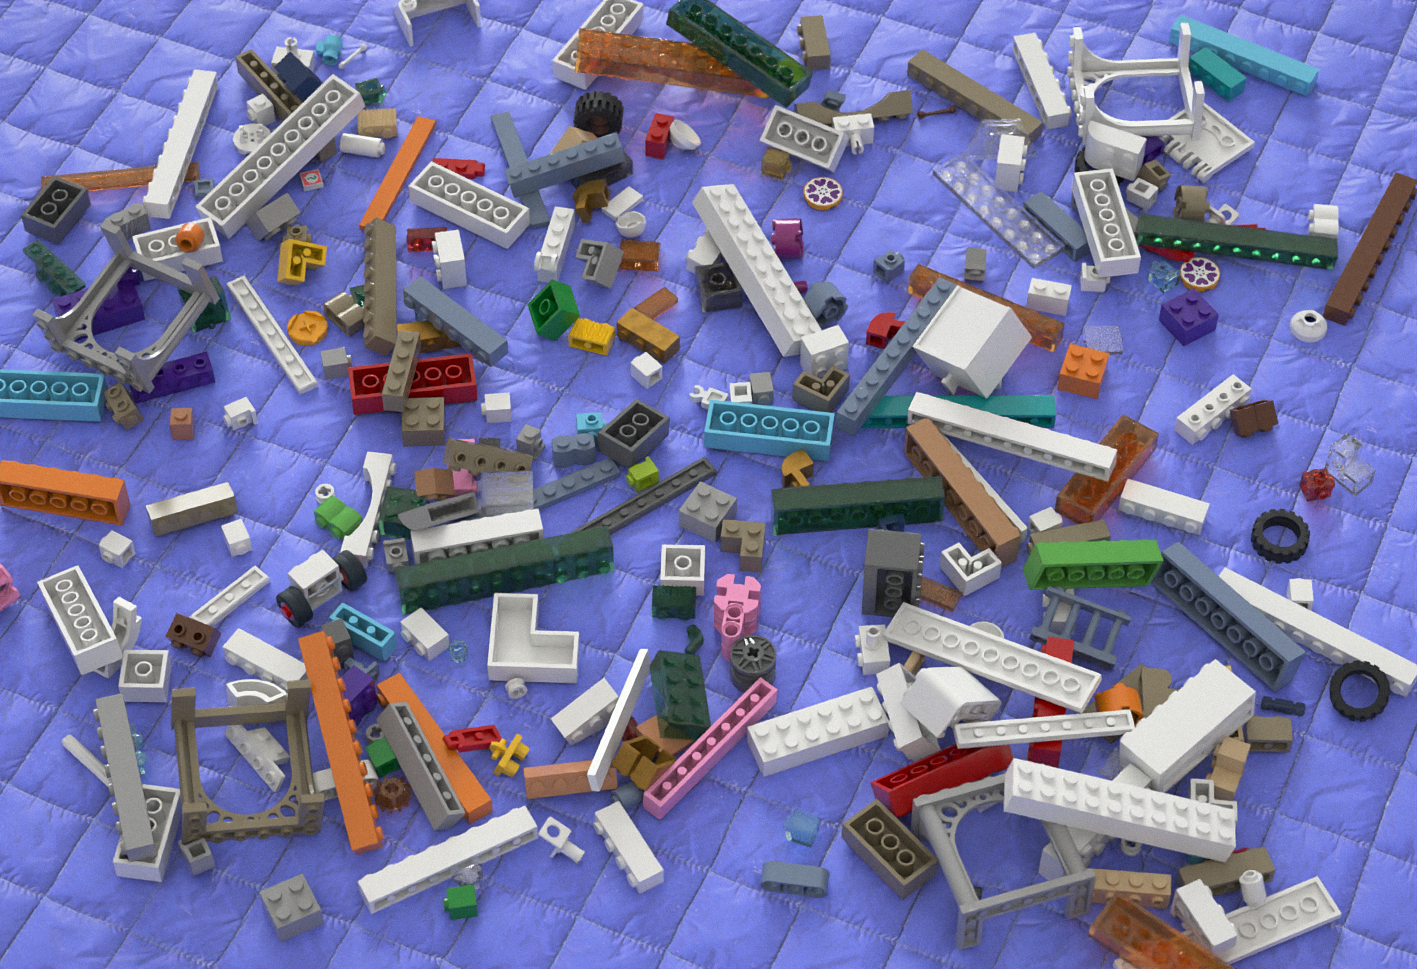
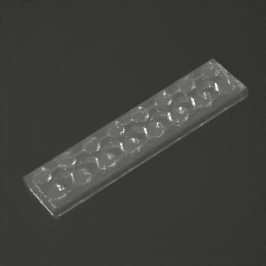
(998, 210)

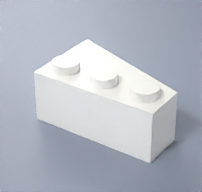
(587, 713)
(1204, 917)

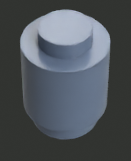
(627, 795)

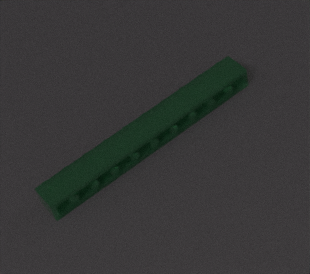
(1236, 241)

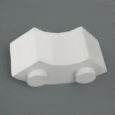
(253, 693)

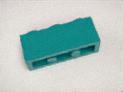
(1216, 74)

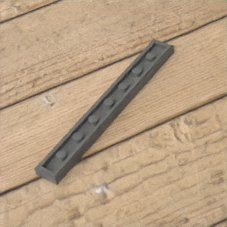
(653, 497)

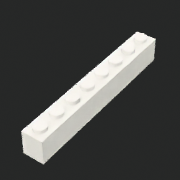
(443, 860)

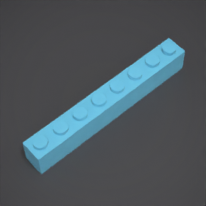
(1249, 56)

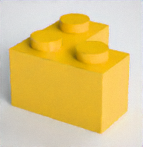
(296, 257)

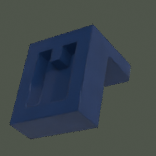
(892, 523)

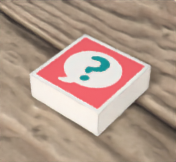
(311, 180)

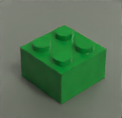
(553, 310)

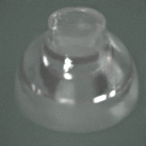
(469, 876)

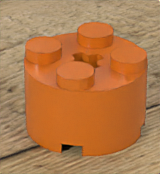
(1120, 698)

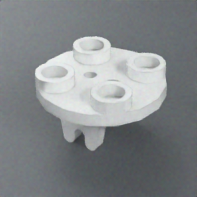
(250, 137)

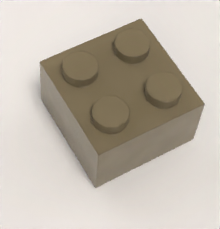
(424, 422)

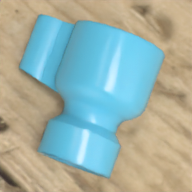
(330, 49)

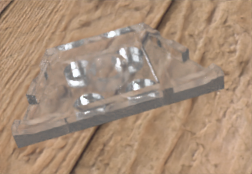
(987, 138)

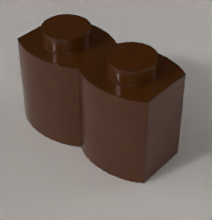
(1254, 417)

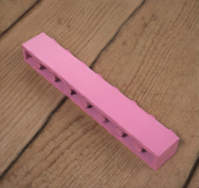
(709, 749)

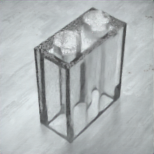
(505, 492)

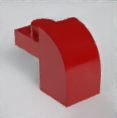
(882, 329)

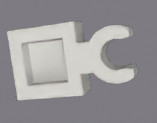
(705, 396)

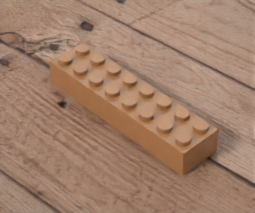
(964, 495)

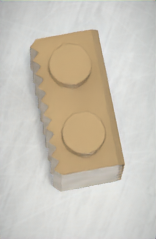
(377, 123)

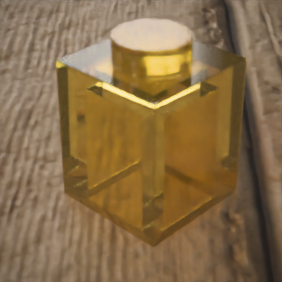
(776, 163)

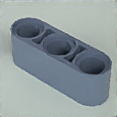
(794, 879)

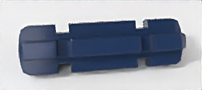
(1283, 706)

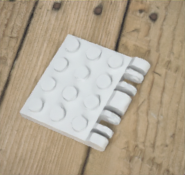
(1218, 145)

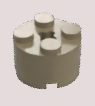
(1191, 203)

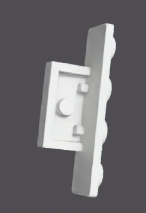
(261, 752)

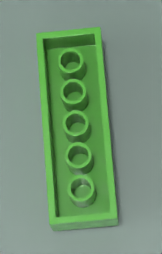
(1092, 564)

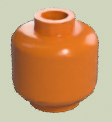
(190, 237)

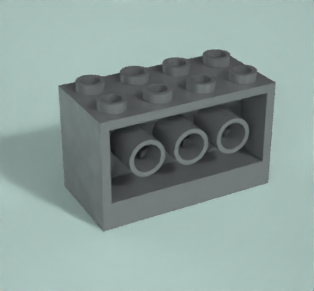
(892, 571)

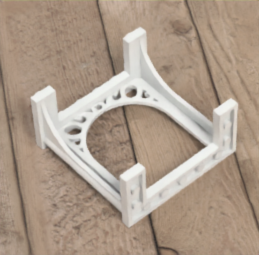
(1089, 66)

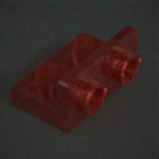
(421, 238)

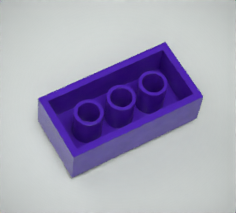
(118, 309)

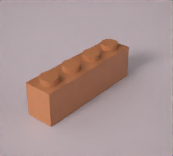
(563, 779)

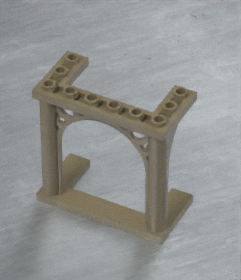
(194, 809)

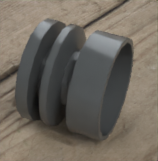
(751, 659)

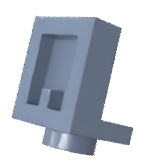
(833, 100)
(372, 670)

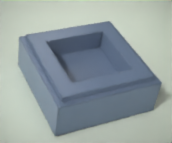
(203, 187)

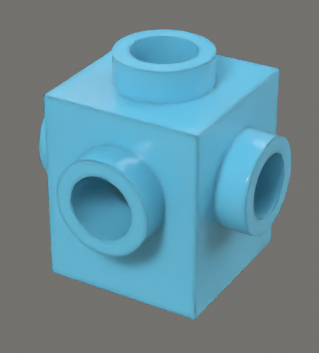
(590, 423)

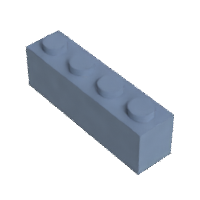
(1059, 225)

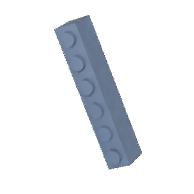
(565, 165)
(455, 321)

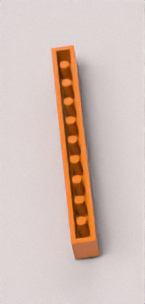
(340, 743)

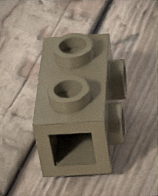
(123, 405)

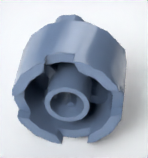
(825, 303)

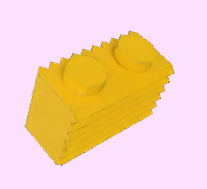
(591, 336)

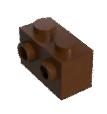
(192, 635)

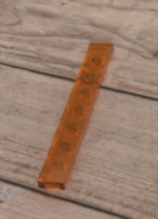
(118, 178)

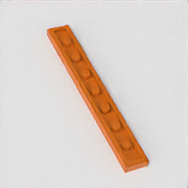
(399, 171)

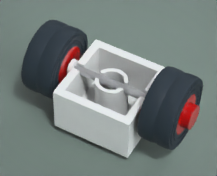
(318, 582)

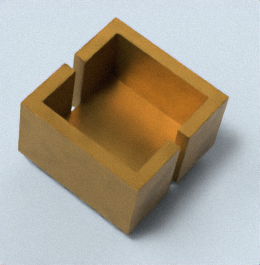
(636, 760)

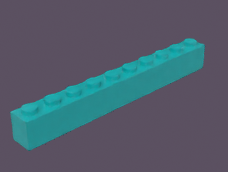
(1031, 409)

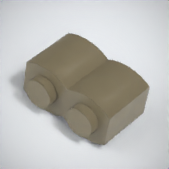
(345, 313)

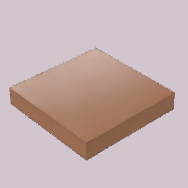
(651, 729)

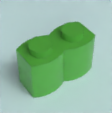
(337, 518)

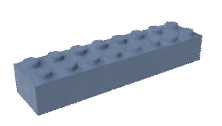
(1228, 617)

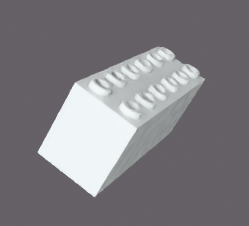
(1188, 726)

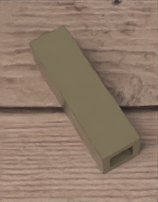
(1087, 532)

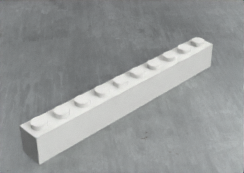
(180, 144)
(1014, 436)
(1324, 635)

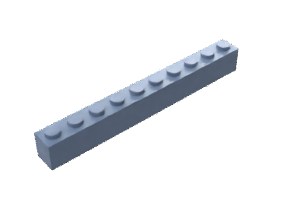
(891, 361)

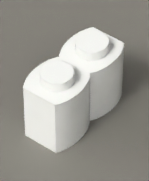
(1323, 221)

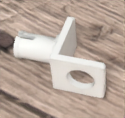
(1219, 218)
(561, 842)

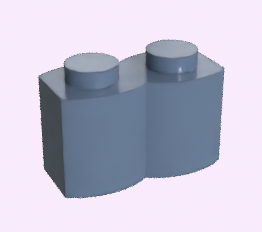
(573, 450)

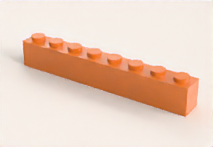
(465, 785)

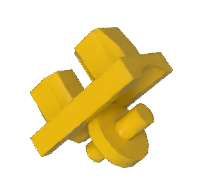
(515, 748)

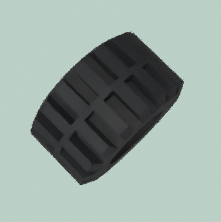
(599, 113)

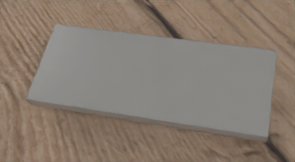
(440, 512)

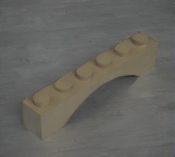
(893, 103)

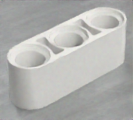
(325, 782)

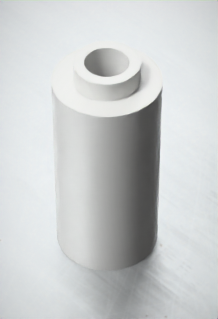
(362, 145)

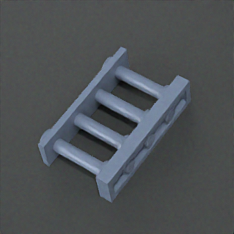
(1083, 649)

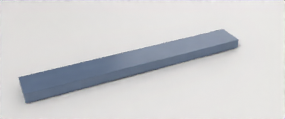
(515, 155)

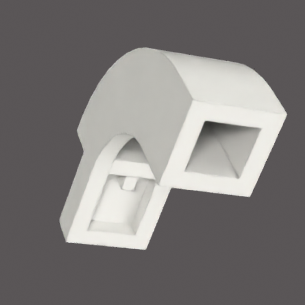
(126, 628)

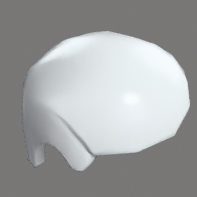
(631, 224)

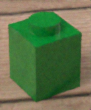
(382, 757)
(461, 902)

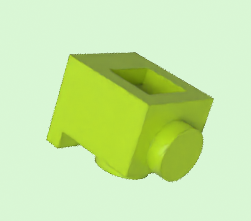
(642, 475)

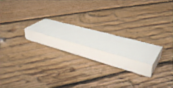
(231, 597)

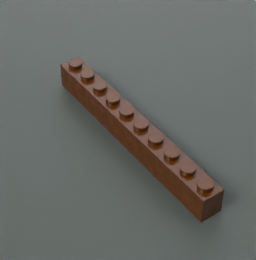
(1370, 249)

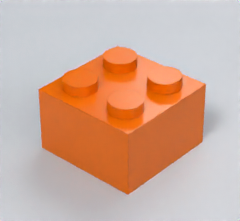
(1083, 371)

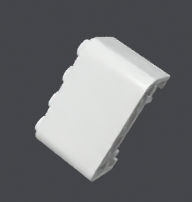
(946, 696)

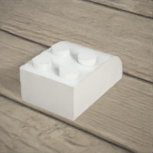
(1114, 149)

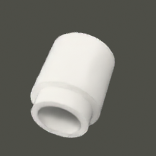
(1253, 888)

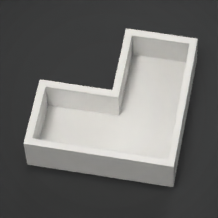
(525, 652)

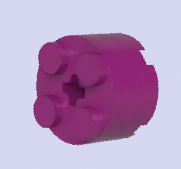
(787, 238)

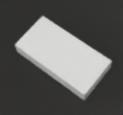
(622, 203)

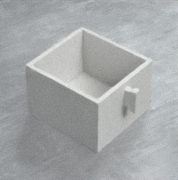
(971, 342)

